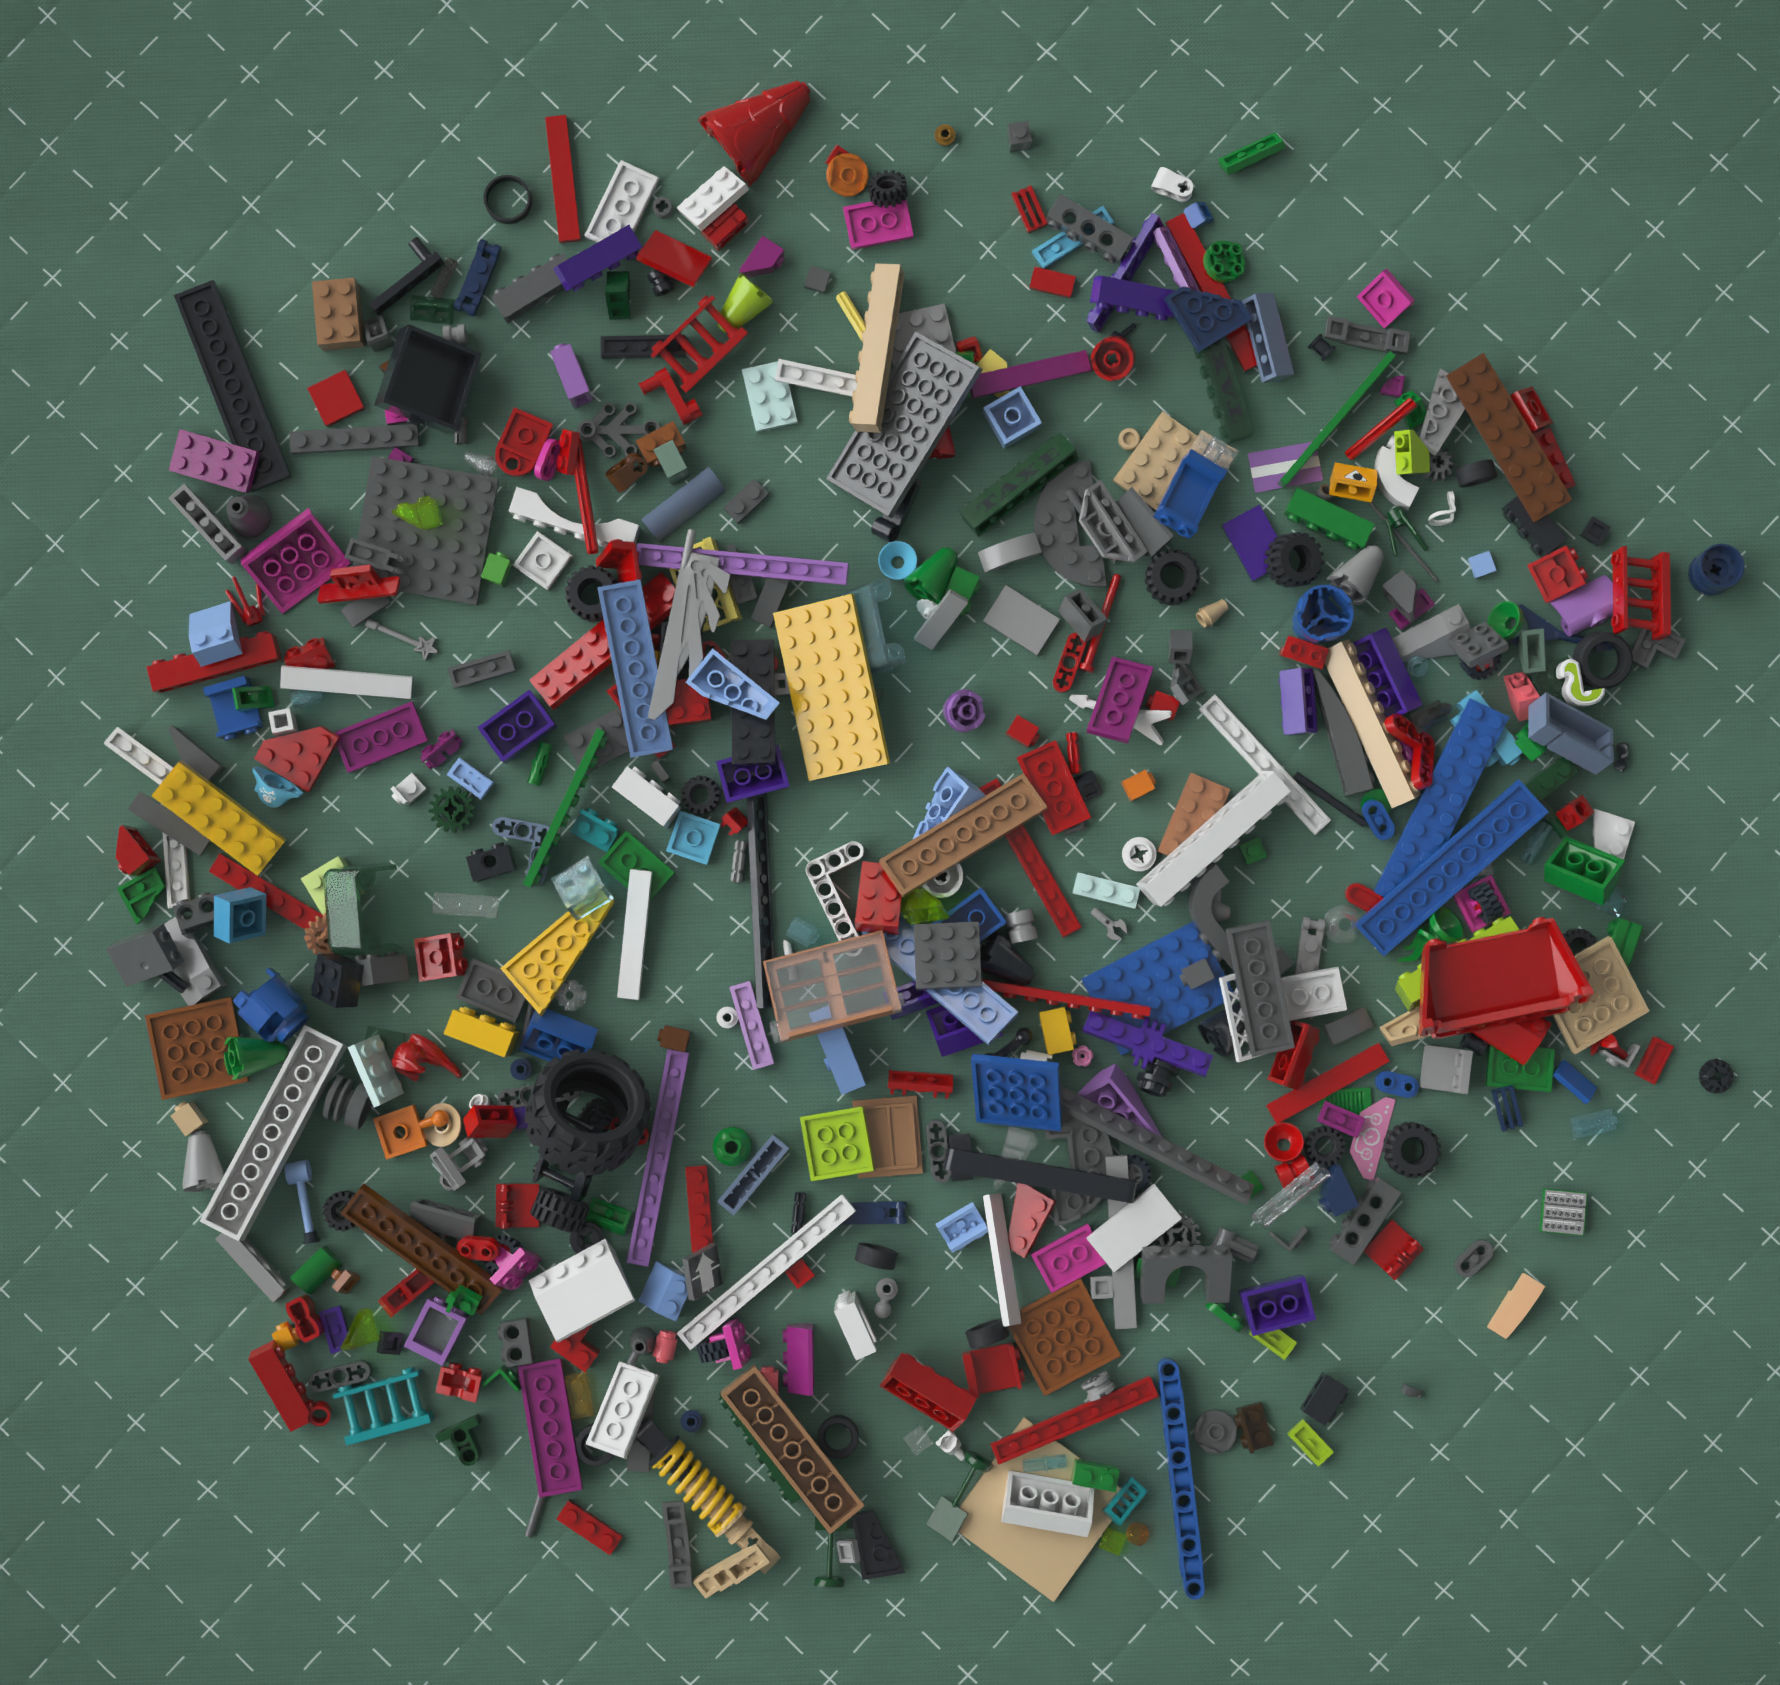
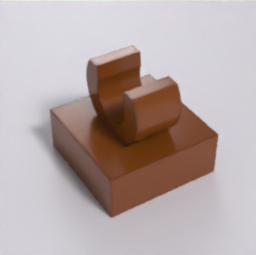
(344, 1280)

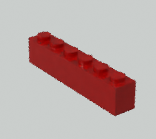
(187, 671)

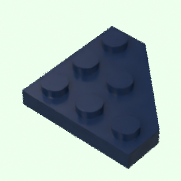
(1206, 316)

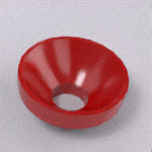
(1283, 1131)

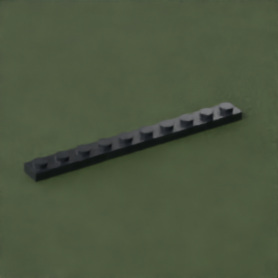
(760, 893)

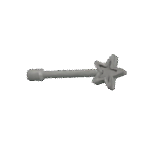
(423, 646)

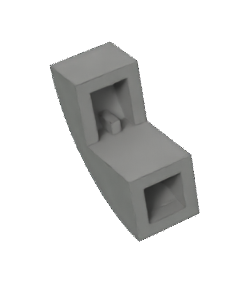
(1009, 551)

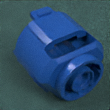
(1334, 621)
(273, 1009)

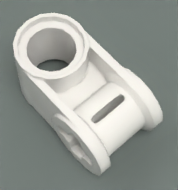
(1170, 184)

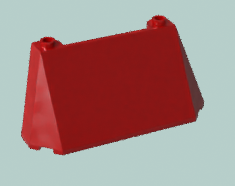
(1498, 980)

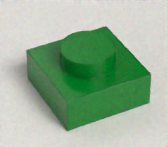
(1252, 851)

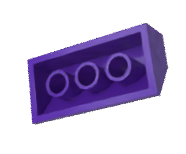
(1387, 673)

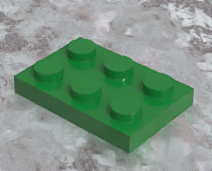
(632, 854)
(1534, 1075)

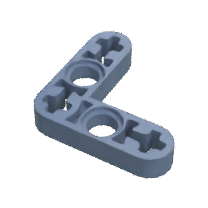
(533, 836)

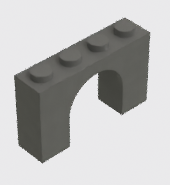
(1162, 1261)

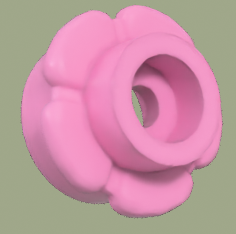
(1082, 1061)

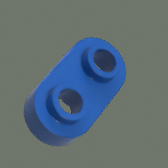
(1378, 818)
(1397, 1084)

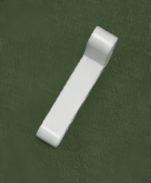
(833, 897)

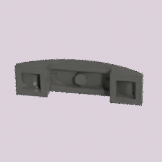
(1366, 337)
(678, 1544)

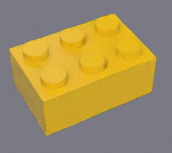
(482, 1031)

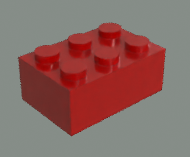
(877, 901)

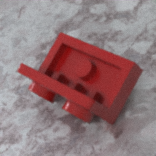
(311, 655)

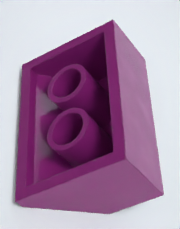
(799, 1358)

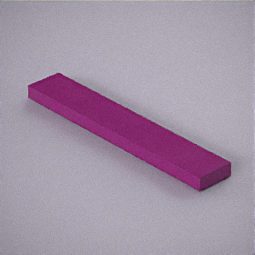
(1031, 373)

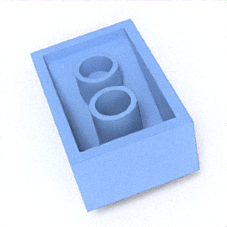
(214, 634)

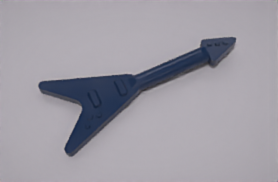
(1551, 632)

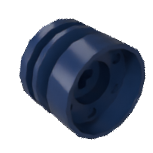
(1726, 564)

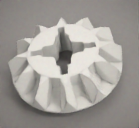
(1148, 858)

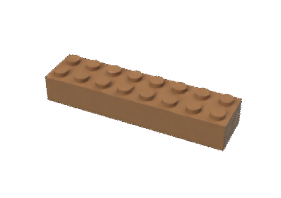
(792, 1449)

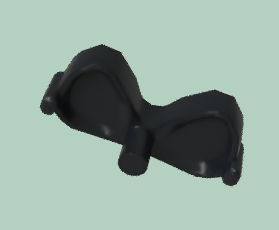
(1623, 749)

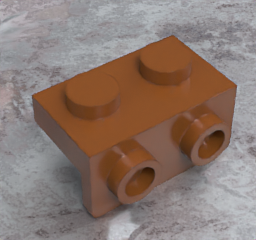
(657, 438)

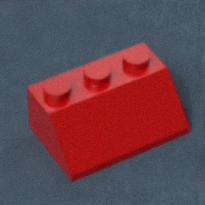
(1516, 1039)
(1292, 1063)

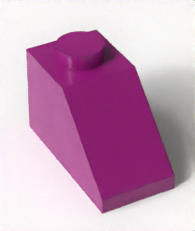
(763, 259)

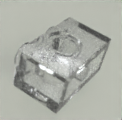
(1214, 450)

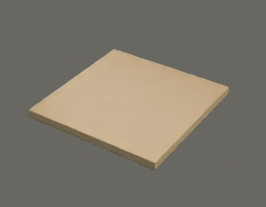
(1034, 1554)

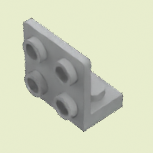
(1446, 1069)

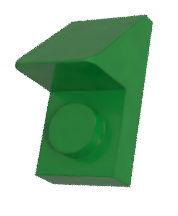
(253, 698)

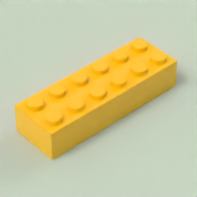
(218, 817)

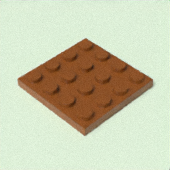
(191, 1048)
(1063, 1337)

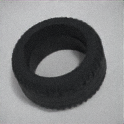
(1624, 660)

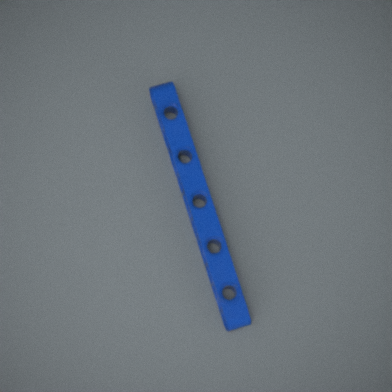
(1181, 1479)

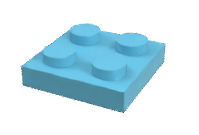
(693, 837)

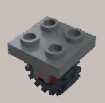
(1479, 650)

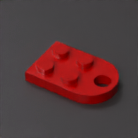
(522, 441)

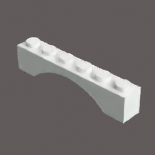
(529, 506)

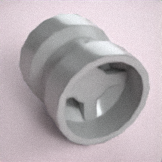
(456, 334)

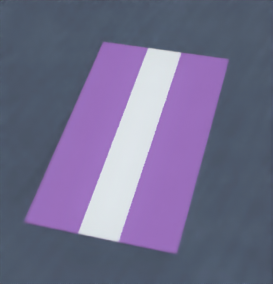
(1272, 464)

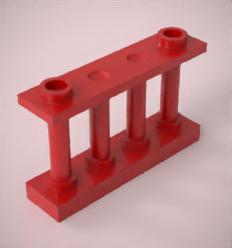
(719, 349)
(1660, 593)

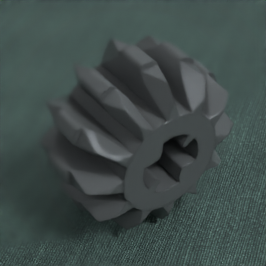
(1444, 468)

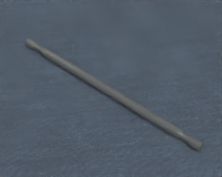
(1405, 543)

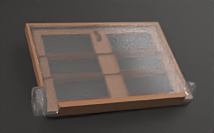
(831, 987)

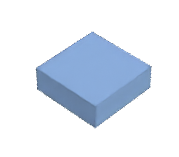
(1482, 564)

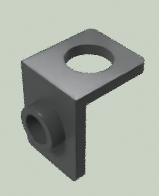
(1295, 1241)

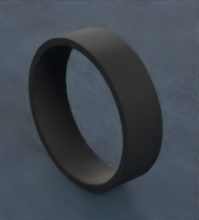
(492, 184)

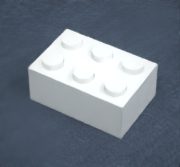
(647, 796)

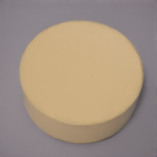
(1129, 439)

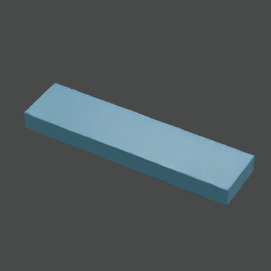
(1061, 245)

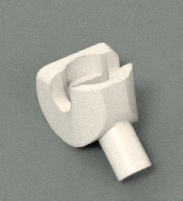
(951, 1445)

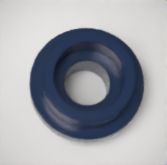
(528, 1069)
(691, 1414)

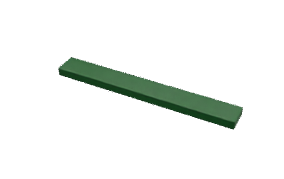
(1336, 419)

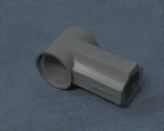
(1239, 1247)

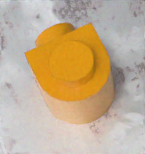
(286, 1335)

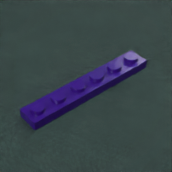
(1128, 266)

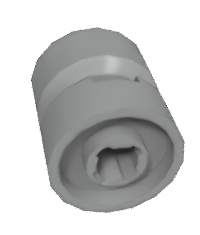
(1021, 926)

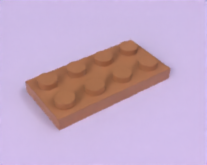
(1195, 807)

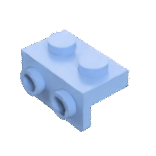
(962, 1227)

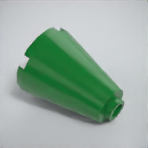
(932, 576)
(252, 1055)

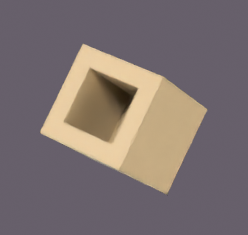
(188, 1118)

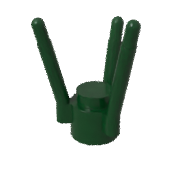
(1398, 518)

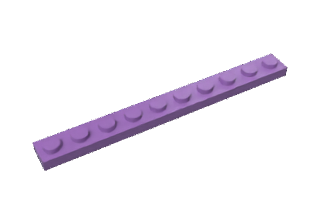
(751, 564)
(658, 1157)

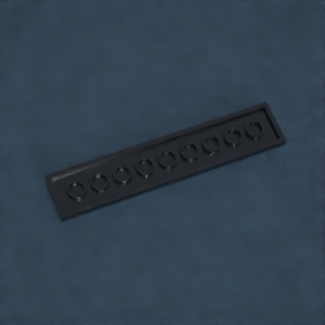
(231, 381)

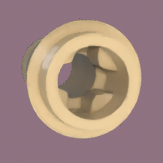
(1211, 613)

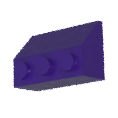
(750, 781)
(950, 1032)
(1277, 1304)

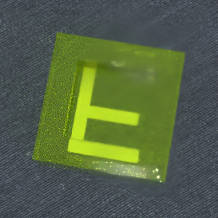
(1112, 1541)

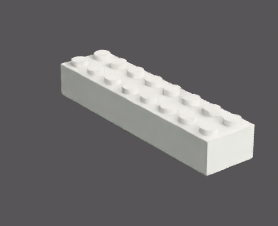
(1213, 838)

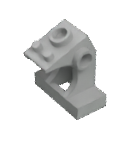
(474, 1151)

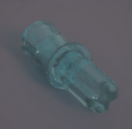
(1045, 1463)

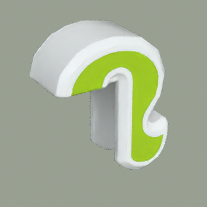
(1573, 686)

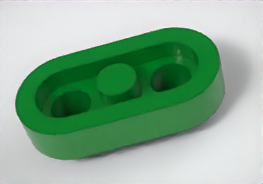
(1232, 1320)

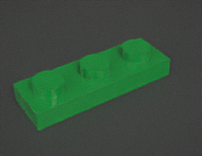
(1251, 153)

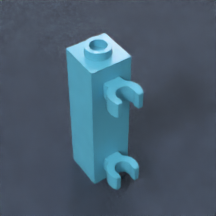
(1505, 749)

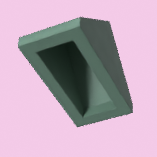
(671, 462)
(1532, 650)

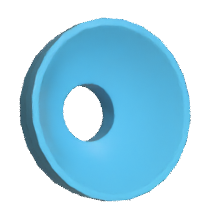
(897, 549)

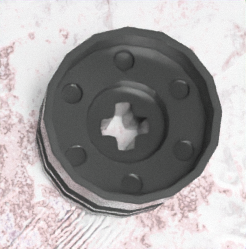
(345, 1101)

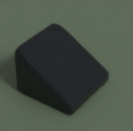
(1088, 785)

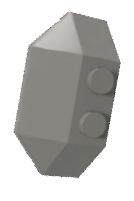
(1108, 526)

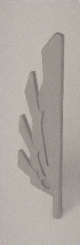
(687, 614)

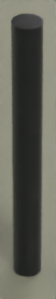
(1329, 799)

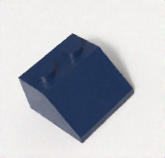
(1336, 1193)

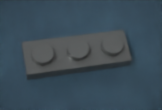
(481, 669)

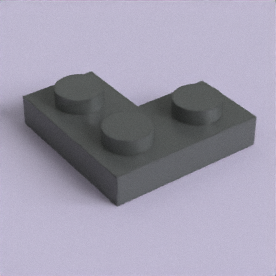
(1645, 648)

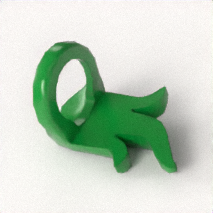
(1422, 937)

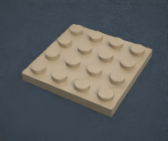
(1156, 460)
(1614, 999)

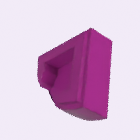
(1393, 387)

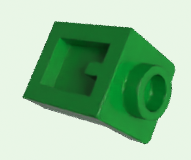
(1417, 415)
(464, 1300)

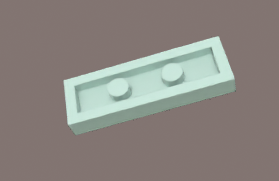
(1106, 890)

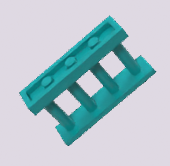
(399, 1422)

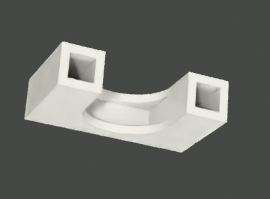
(855, 1324)

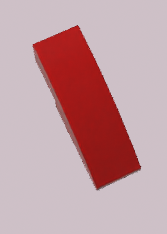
(405, 1292)

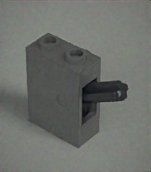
(147, 956)

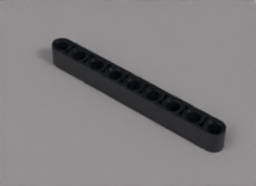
(1040, 1175)

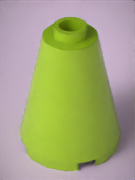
(744, 302)

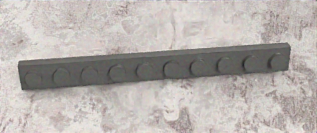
(1155, 1146)

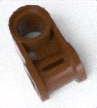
(624, 472)

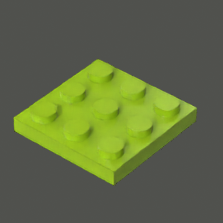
(837, 1143)

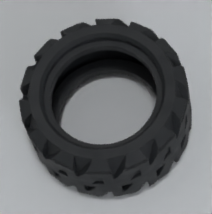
(578, 1149)

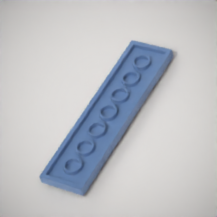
(633, 666)
(976, 1008)

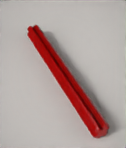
(585, 502)

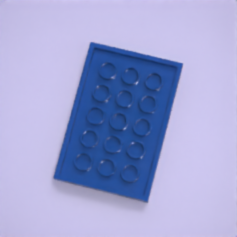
(1153, 980)

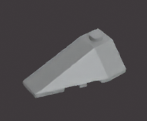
(1432, 635)
(197, 967)

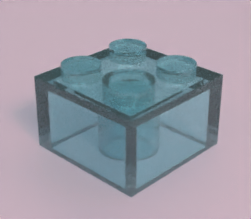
(582, 888)

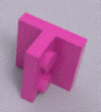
(1385, 298)

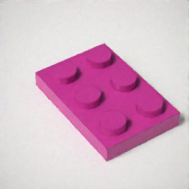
(877, 225)
(1067, 1258)

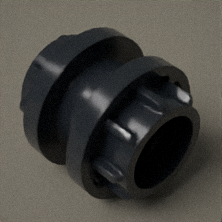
(1156, 1078)

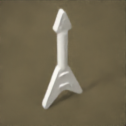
(1143, 723)

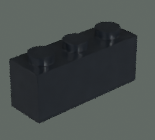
(1541, 535)

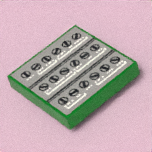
(1563, 1212)

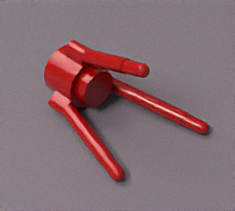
(251, 615)

